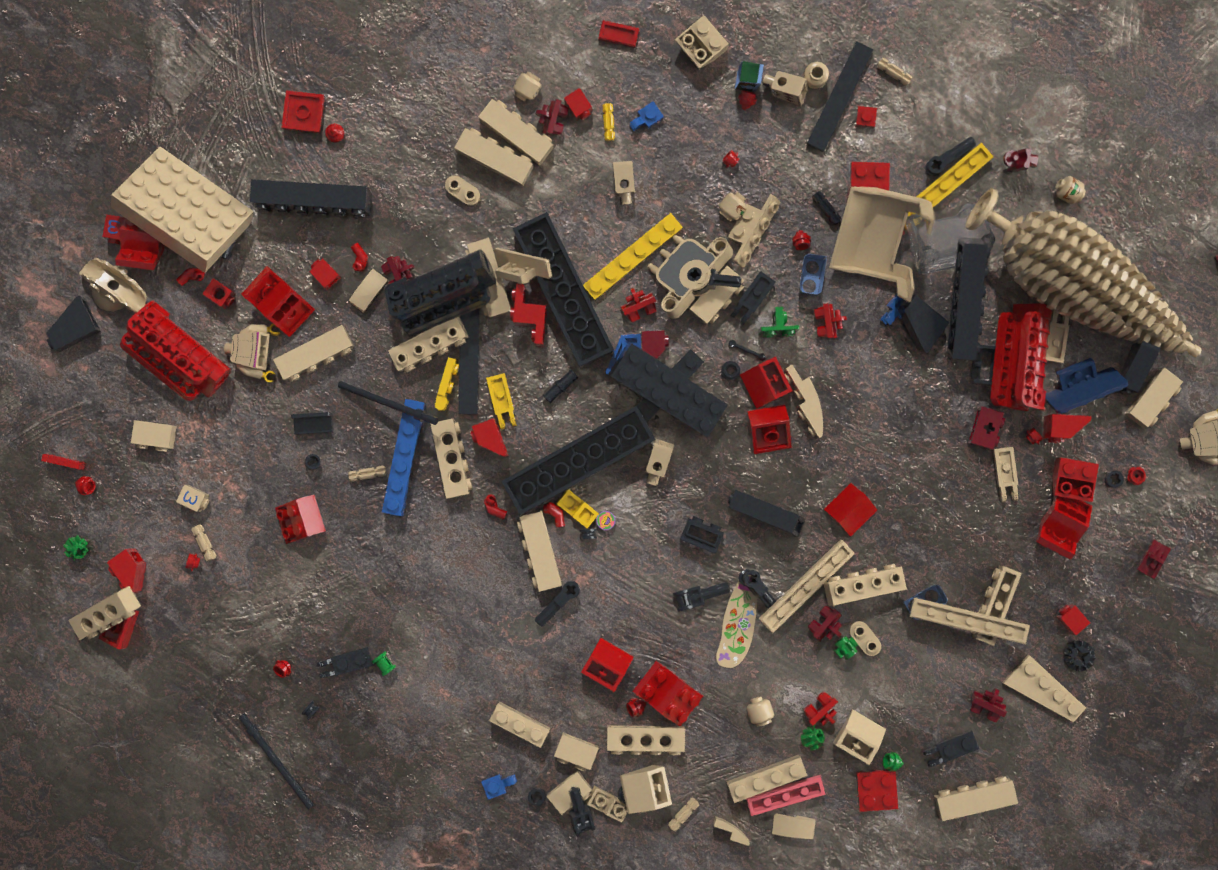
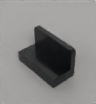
(313, 423)

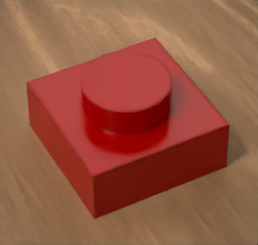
(866, 117)

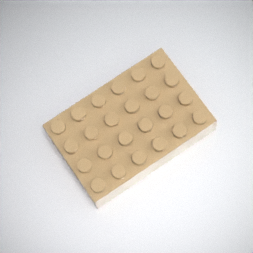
(181, 209)

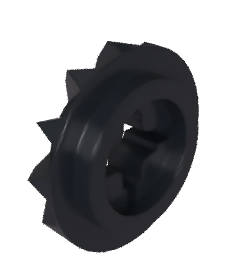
(1071, 653)

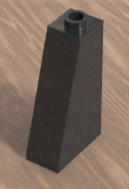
(766, 512)

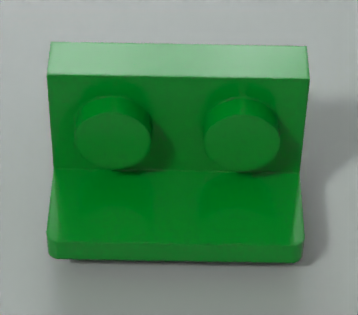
(779, 320)

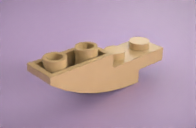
(811, 408)

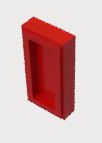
(618, 34)
(63, 461)

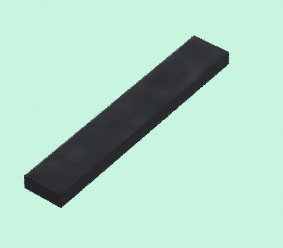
(840, 96)
(469, 364)

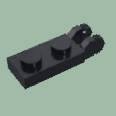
(754, 295)
(347, 662)
(952, 748)

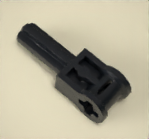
(949, 156)
(756, 586)
(695, 595)
(557, 603)
(580, 814)

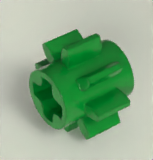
(75, 548)
(846, 647)
(812, 738)

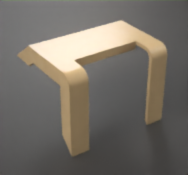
(873, 233)

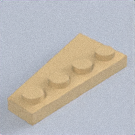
(1037, 684)

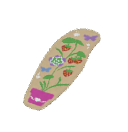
(737, 627)

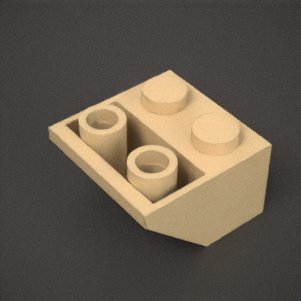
(702, 42)
(860, 737)
(646, 789)

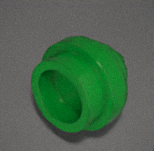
(892, 761)

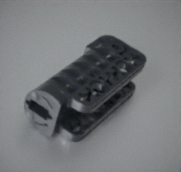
(440, 291)

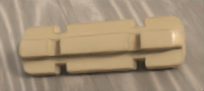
(894, 71)
(367, 473)
(204, 542)
(683, 814)

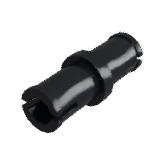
(560, 386)

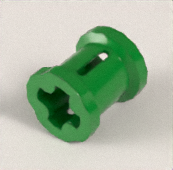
(383, 663)

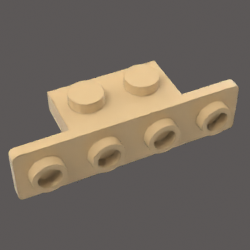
(751, 227)
(520, 266)

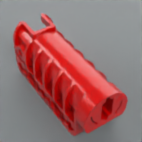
(174, 351)
(1021, 358)

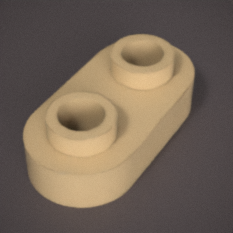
(462, 190)
(865, 638)

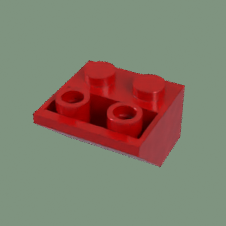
(766, 382)
(1074, 479)
(300, 519)
(129, 569)
(607, 664)

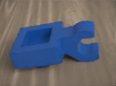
(648, 115)
(893, 305)
(496, 785)

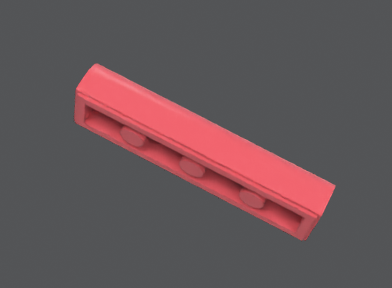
(786, 795)

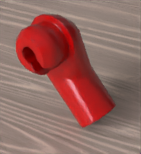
(361, 258)
(190, 274)
(492, 507)
(556, 512)

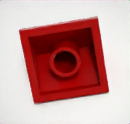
(850, 509)
(120, 634)

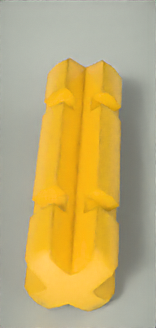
(608, 122)

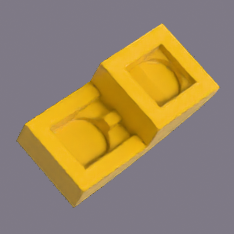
(577, 508)

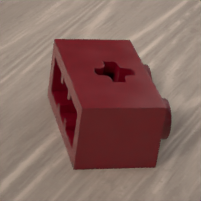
(978, 434)

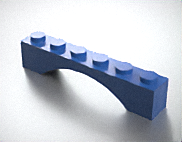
(402, 461)

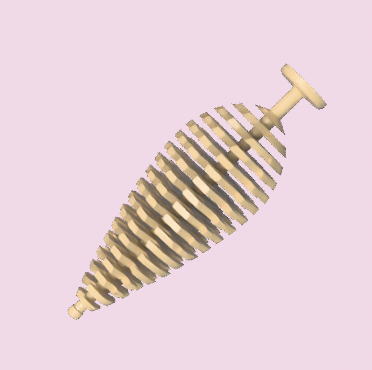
(1083, 276)

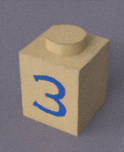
(193, 498)

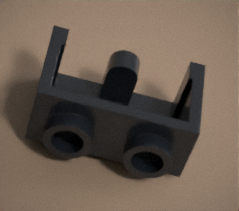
(976, 366)
(700, 542)

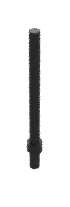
(417, 414)
(253, 731)

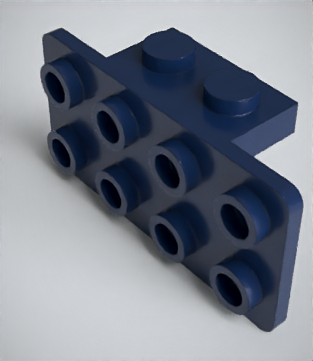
(1083, 384)

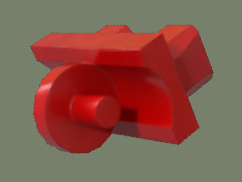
(630, 309)
(827, 313)
(827, 703)

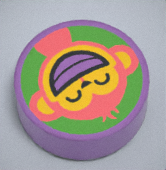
(605, 520)

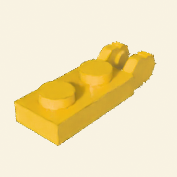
(446, 385)
(501, 398)

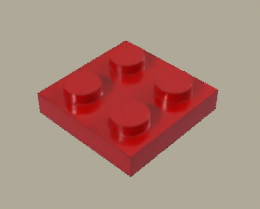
(303, 111)
(877, 790)

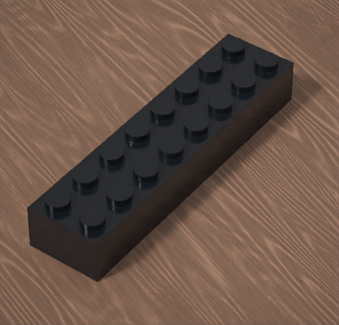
(565, 291)
(578, 460)

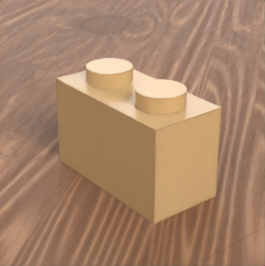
(153, 434)
(576, 751)
(560, 795)

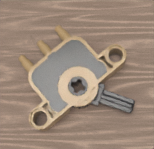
(692, 272)

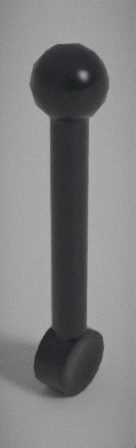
(732, 343)

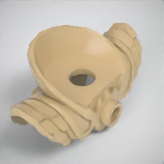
(127, 295)

